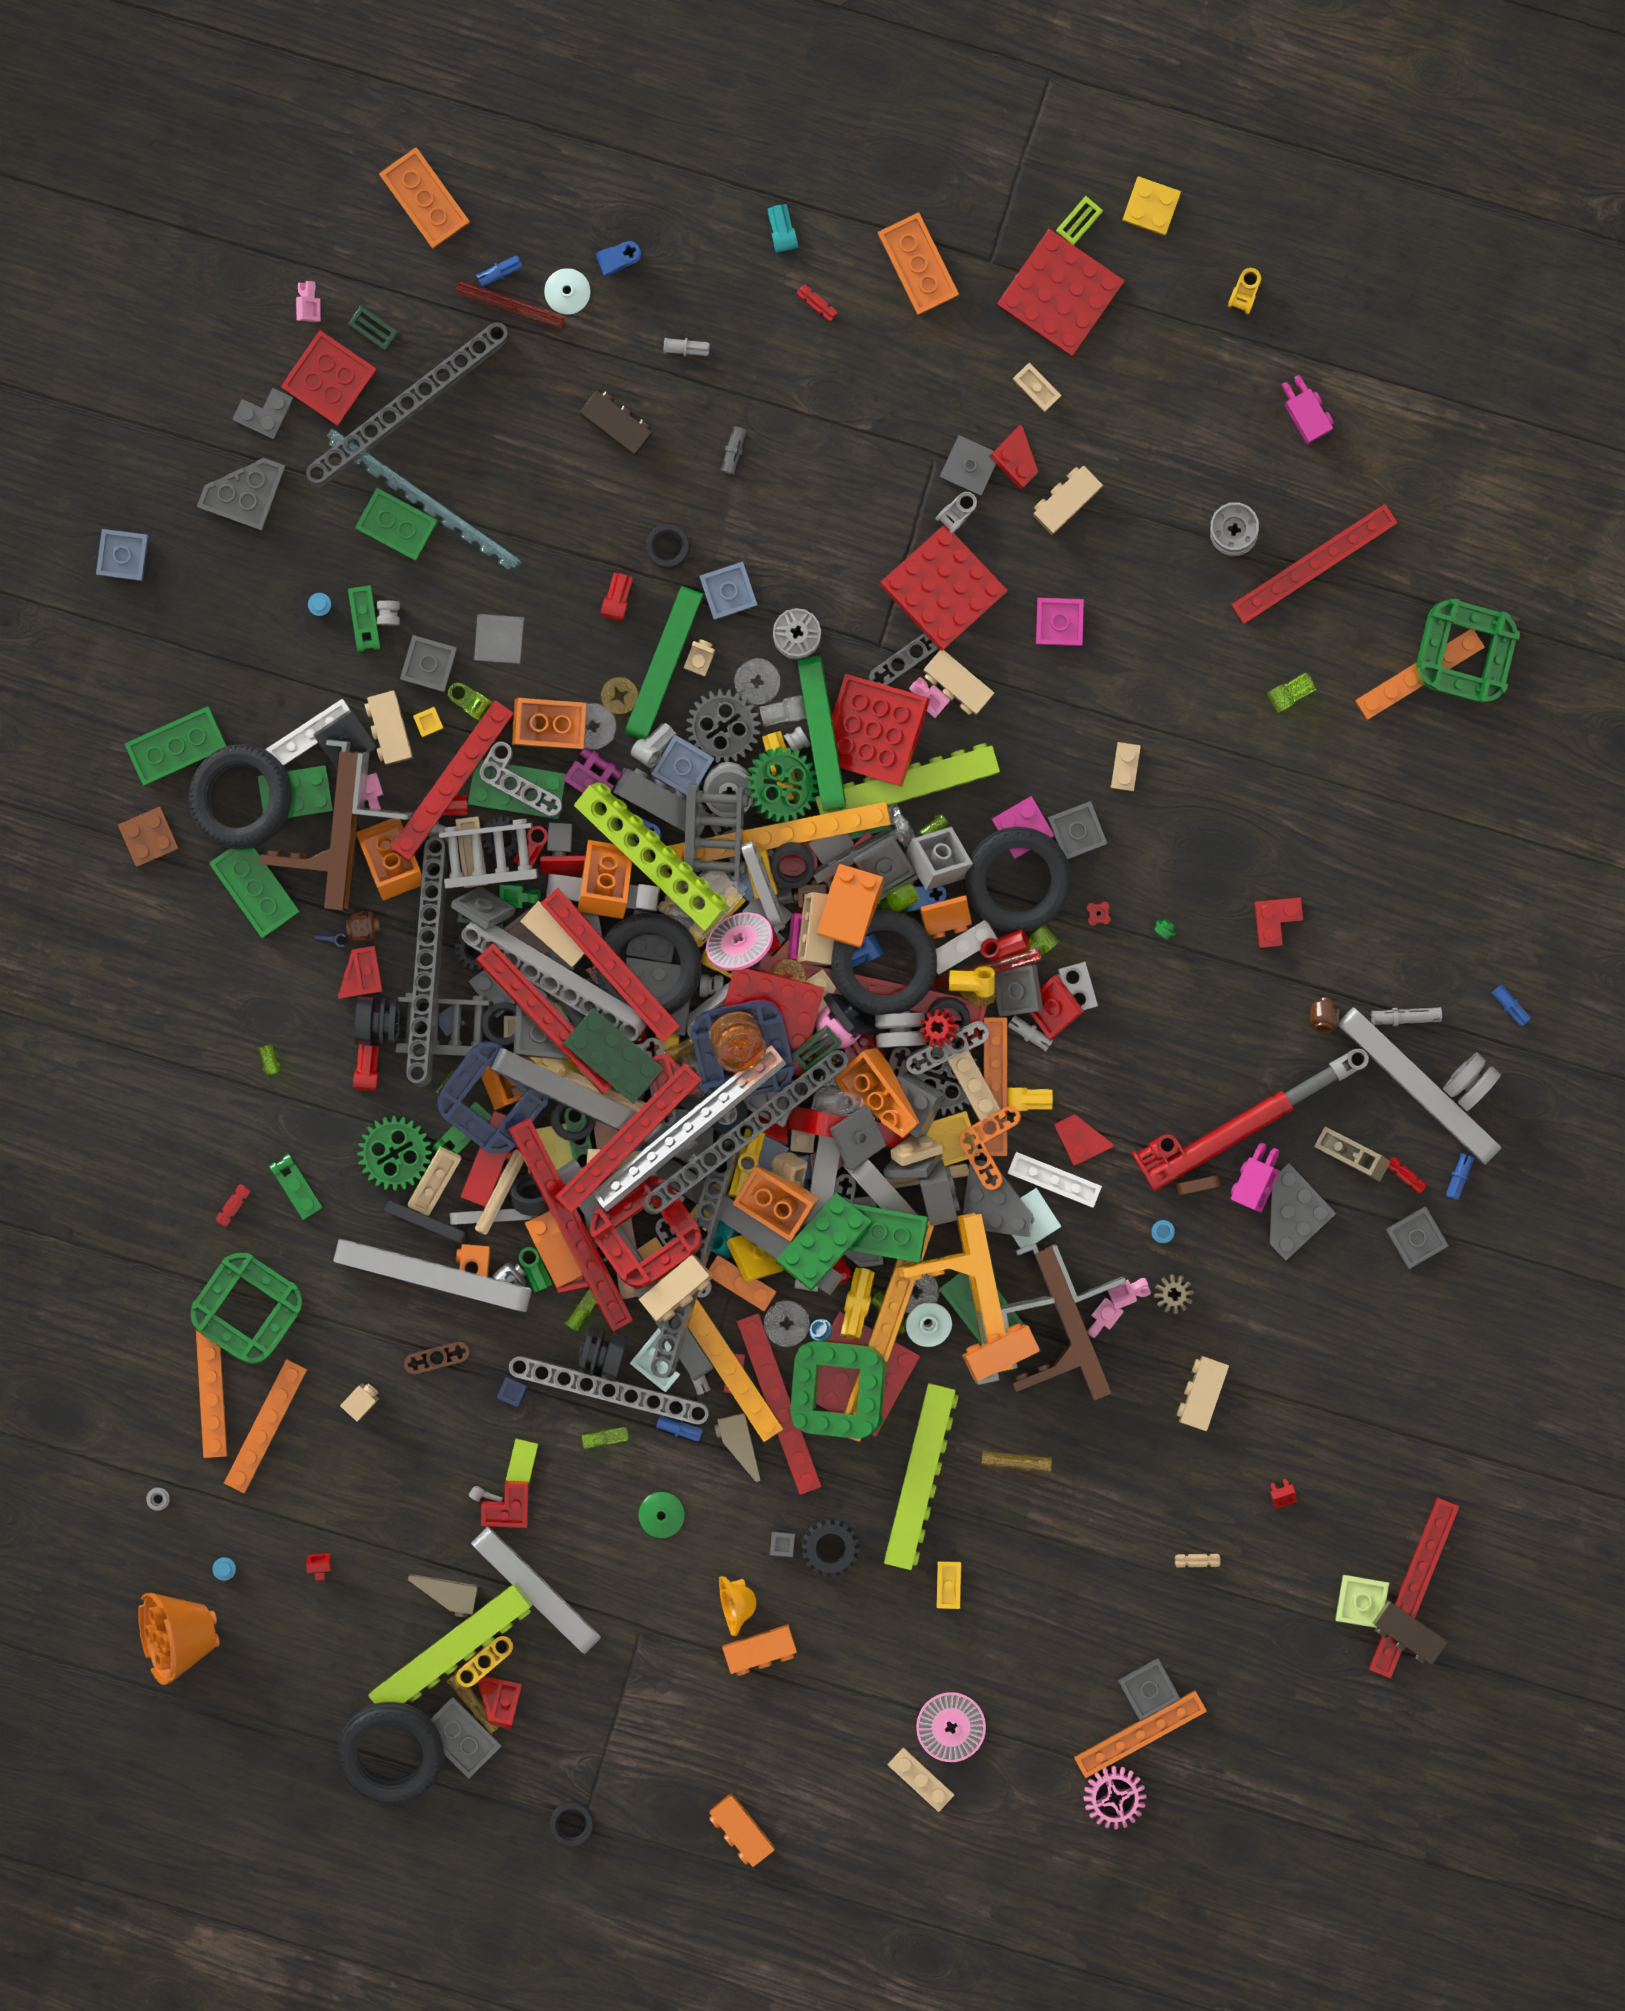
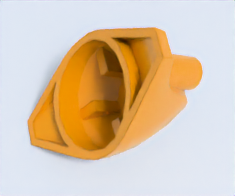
(737, 1603)

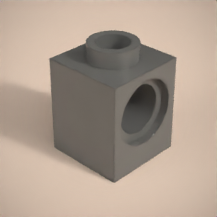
(560, 838)

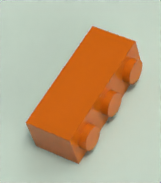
(731, 1278)
(1000, 1351)
(760, 1650)
(741, 1830)

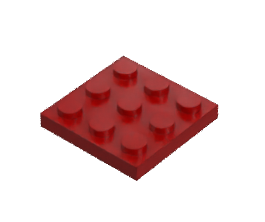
(329, 378)

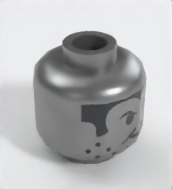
(510, 1274)

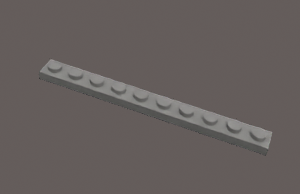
(687, 1130)

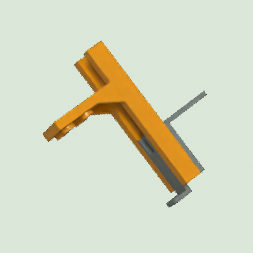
(976, 1264)

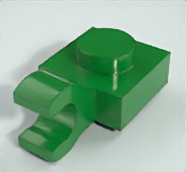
(516, 895)

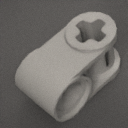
(956, 512)

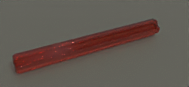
(510, 303)
(998, 966)

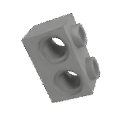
(1083, 985)

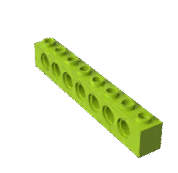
(640, 854)

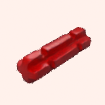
(817, 303)
(1406, 1175)
(232, 1205)

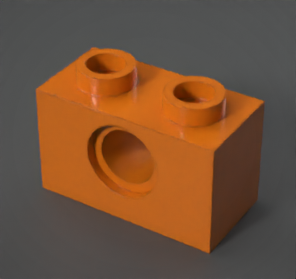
(477, 1254)

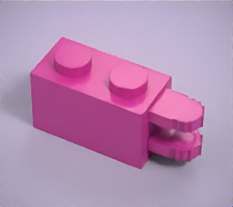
(1307, 412)
(1256, 1179)

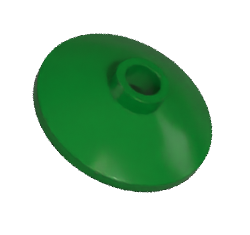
(670, 1506)

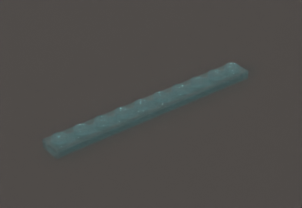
(431, 506)

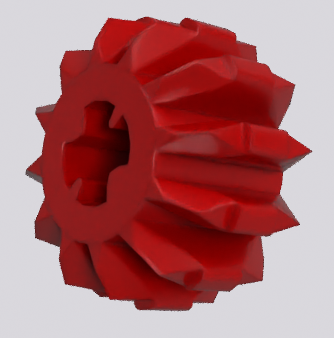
(947, 1025)

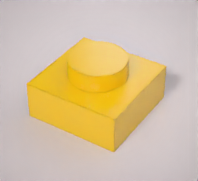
(428, 722)

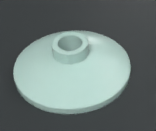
(571, 302)
(929, 1334)

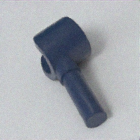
(332, 939)

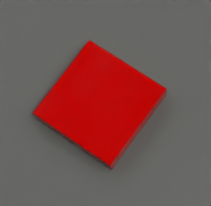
(1058, 1008)

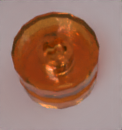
(737, 1041)

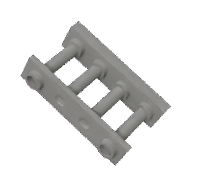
(502, 872)

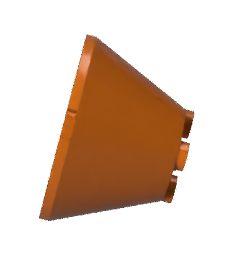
(175, 1634)

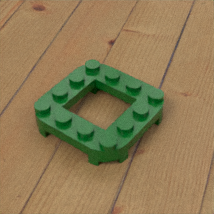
(1498, 659)
(264, 1279)
(870, 1393)

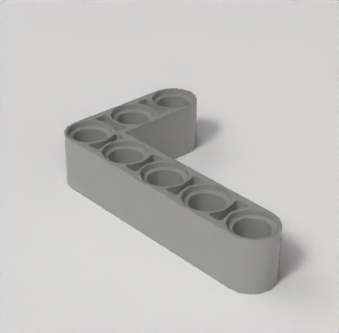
(639, 897)

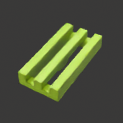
(1092, 205)

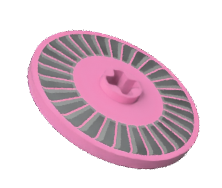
(726, 945)
(933, 1721)

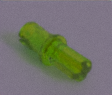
(582, 1311)
(605, 1437)

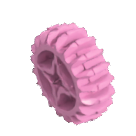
(1104, 1801)

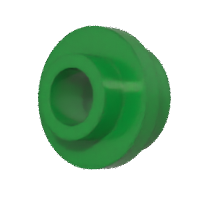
(1165, 929)

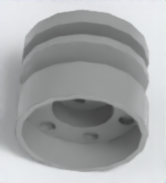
(1232, 516)
(803, 645)

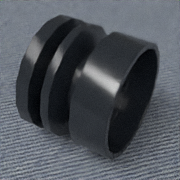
(377, 1021)
(602, 1353)

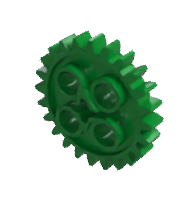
(784, 764)
(384, 1135)

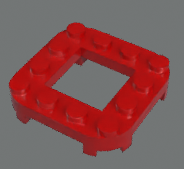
(663, 1261)

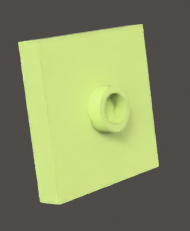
(1361, 1600)

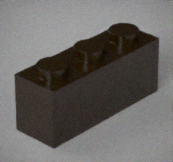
(616, 422)
(1409, 1633)

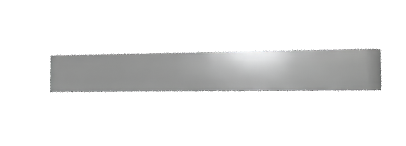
(556, 978)
(1419, 1085)
(824, 1174)
(432, 1275)
(597, 1390)

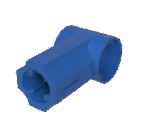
(869, 950)

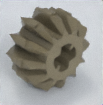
(1178, 1287)

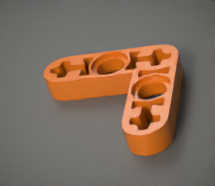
(981, 1138)

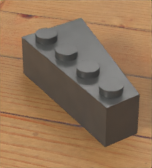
(655, 798)

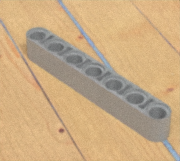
(537, 1590)

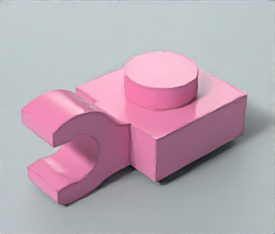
(307, 305)
(938, 699)
(373, 790)
(1126, 1293)
(1105, 1316)

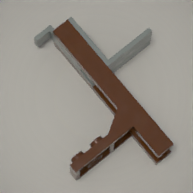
(347, 807)
(1080, 1349)

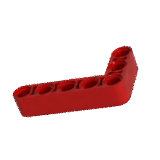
(820, 1123)

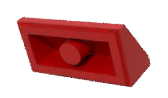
(562, 865)

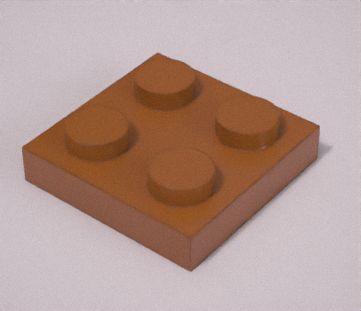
(148, 836)

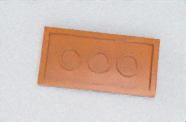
(424, 198)
(918, 263)

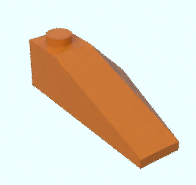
(877, 1084)

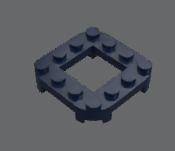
(774, 1034)
(470, 1123)

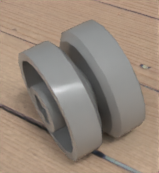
(724, 776)
(900, 1029)
(1469, 1079)

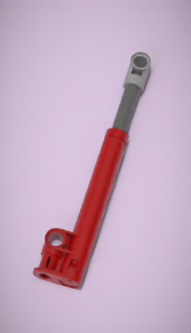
(1166, 1166)

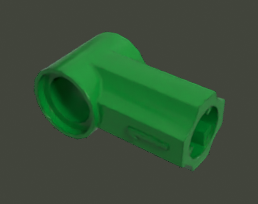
(536, 1270)

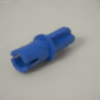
(499, 270)
(1511, 1005)
(1459, 1177)
(679, 1428)

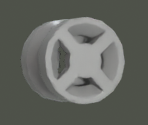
(797, 740)

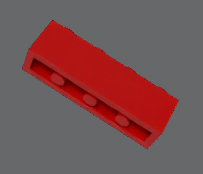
(486, 1170)

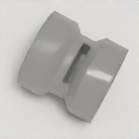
(388, 613)
(706, 984)

